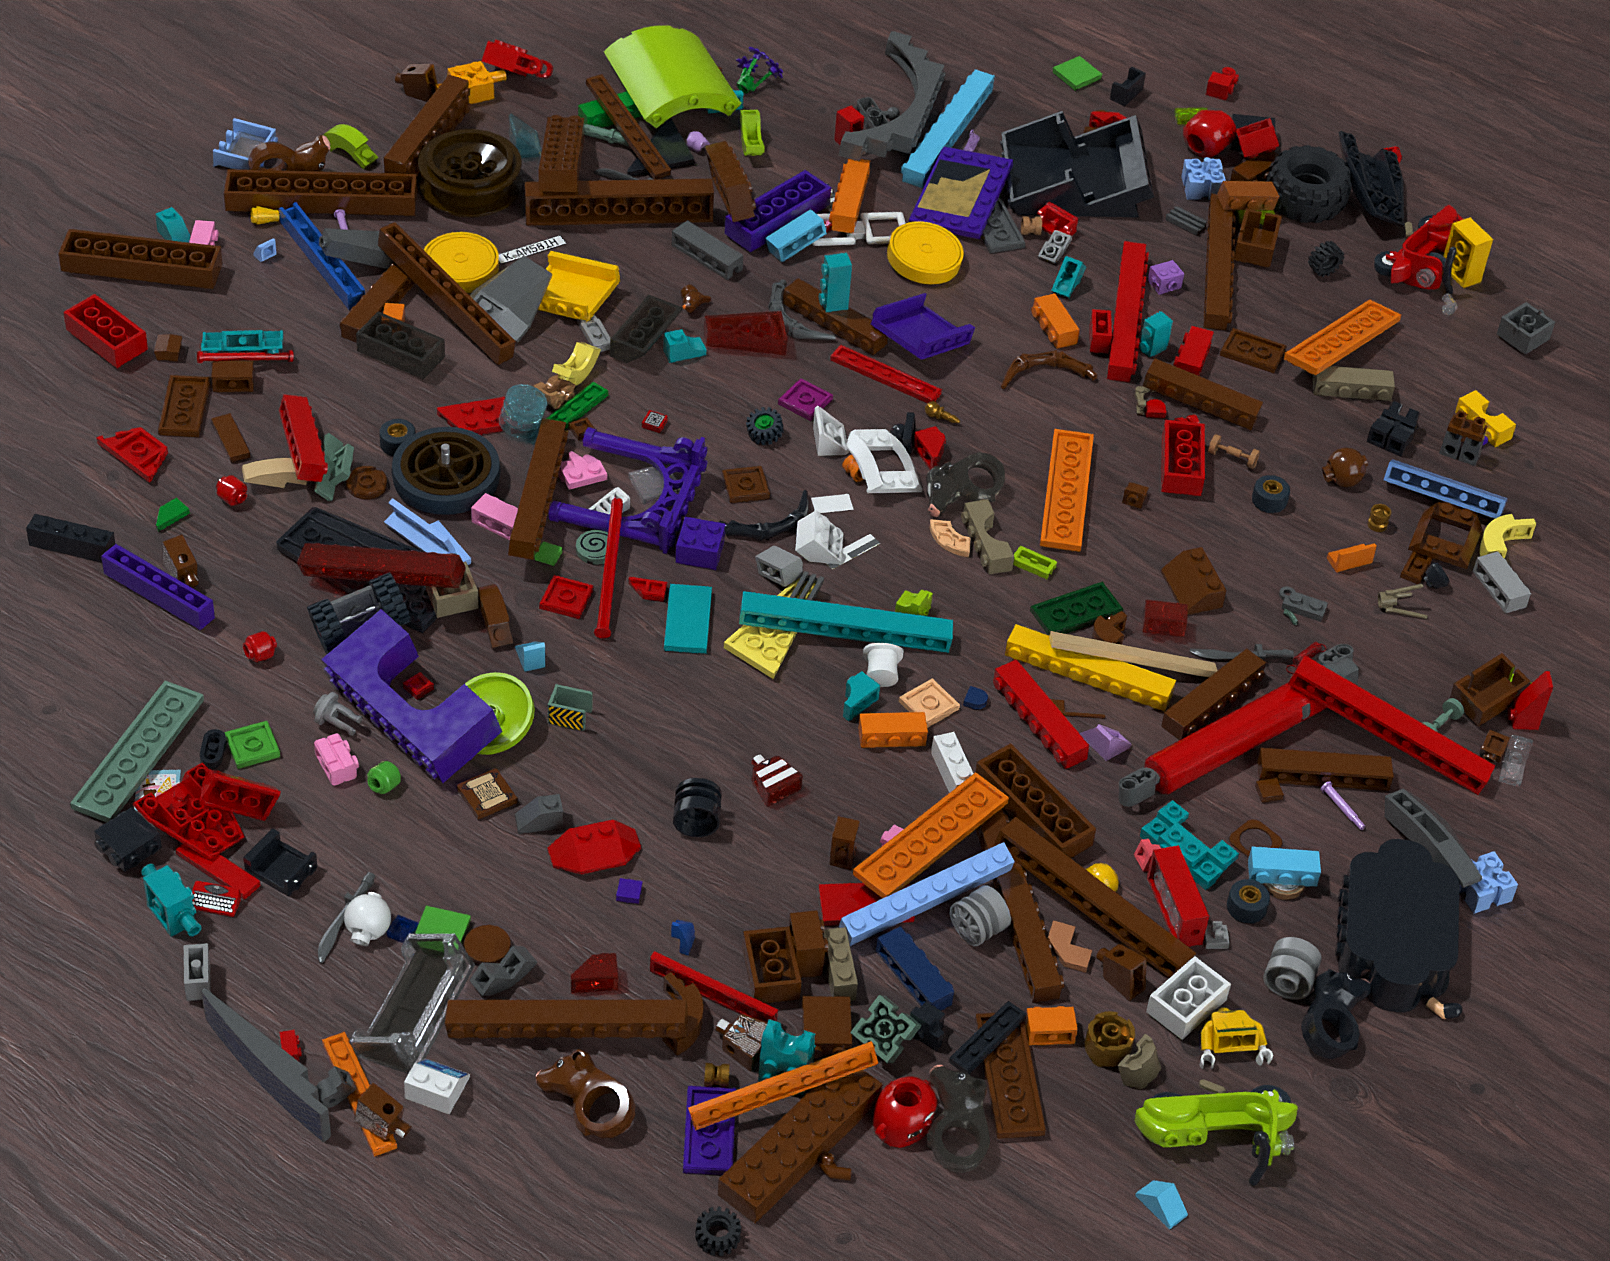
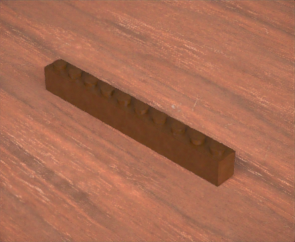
(1219, 266)
(446, 293)
(538, 489)
(1094, 898)
(1026, 927)
(566, 1018)

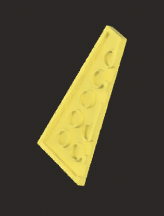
(764, 646)

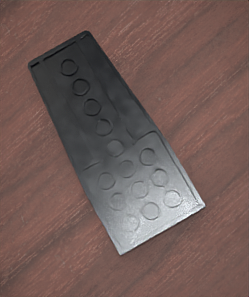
(329, 529)

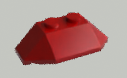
(594, 847)

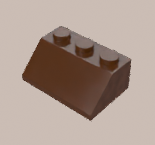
(1194, 581)

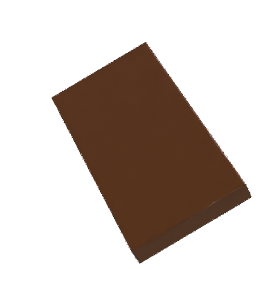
(184, 406)

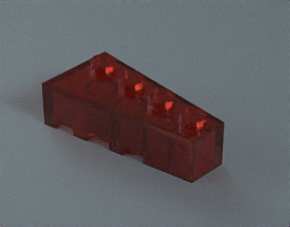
(747, 331)

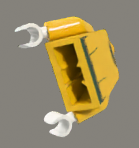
(1232, 1033)

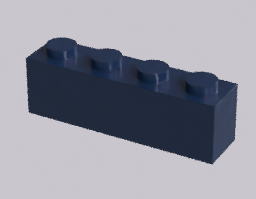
(914, 969)

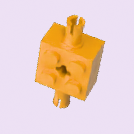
(480, 80)

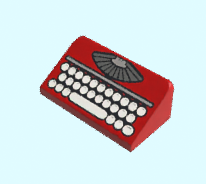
(216, 898)

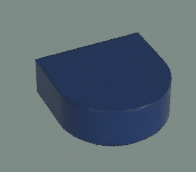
(975, 698)

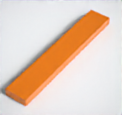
(343, 1056)

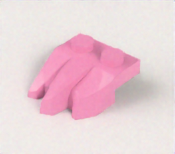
(581, 470)

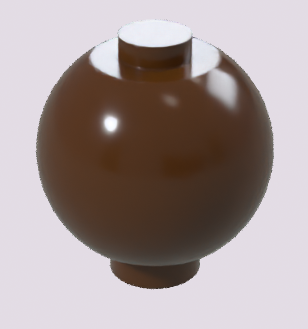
(1345, 467)

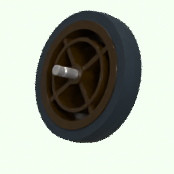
(445, 470)

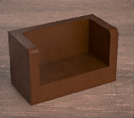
(843, 843)

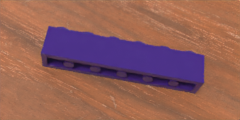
(158, 586)

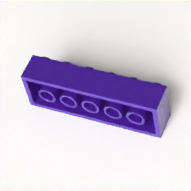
(778, 209)

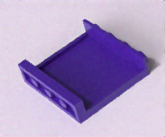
(920, 328)

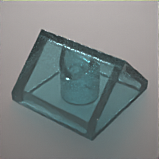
(524, 138)

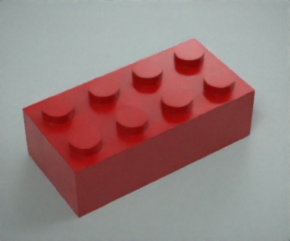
(105, 330)
(1183, 458)

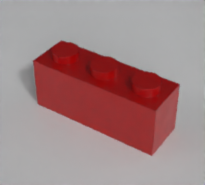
(1194, 351)

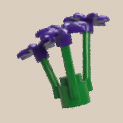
(746, 81)

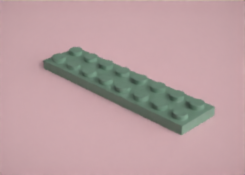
(137, 752)

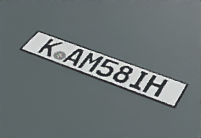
(531, 249)

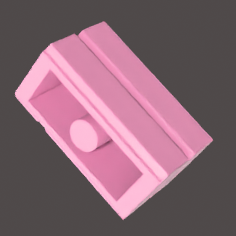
(336, 759)

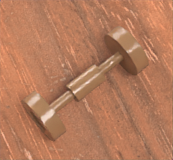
(1215, 444)

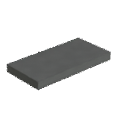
(1000, 231)

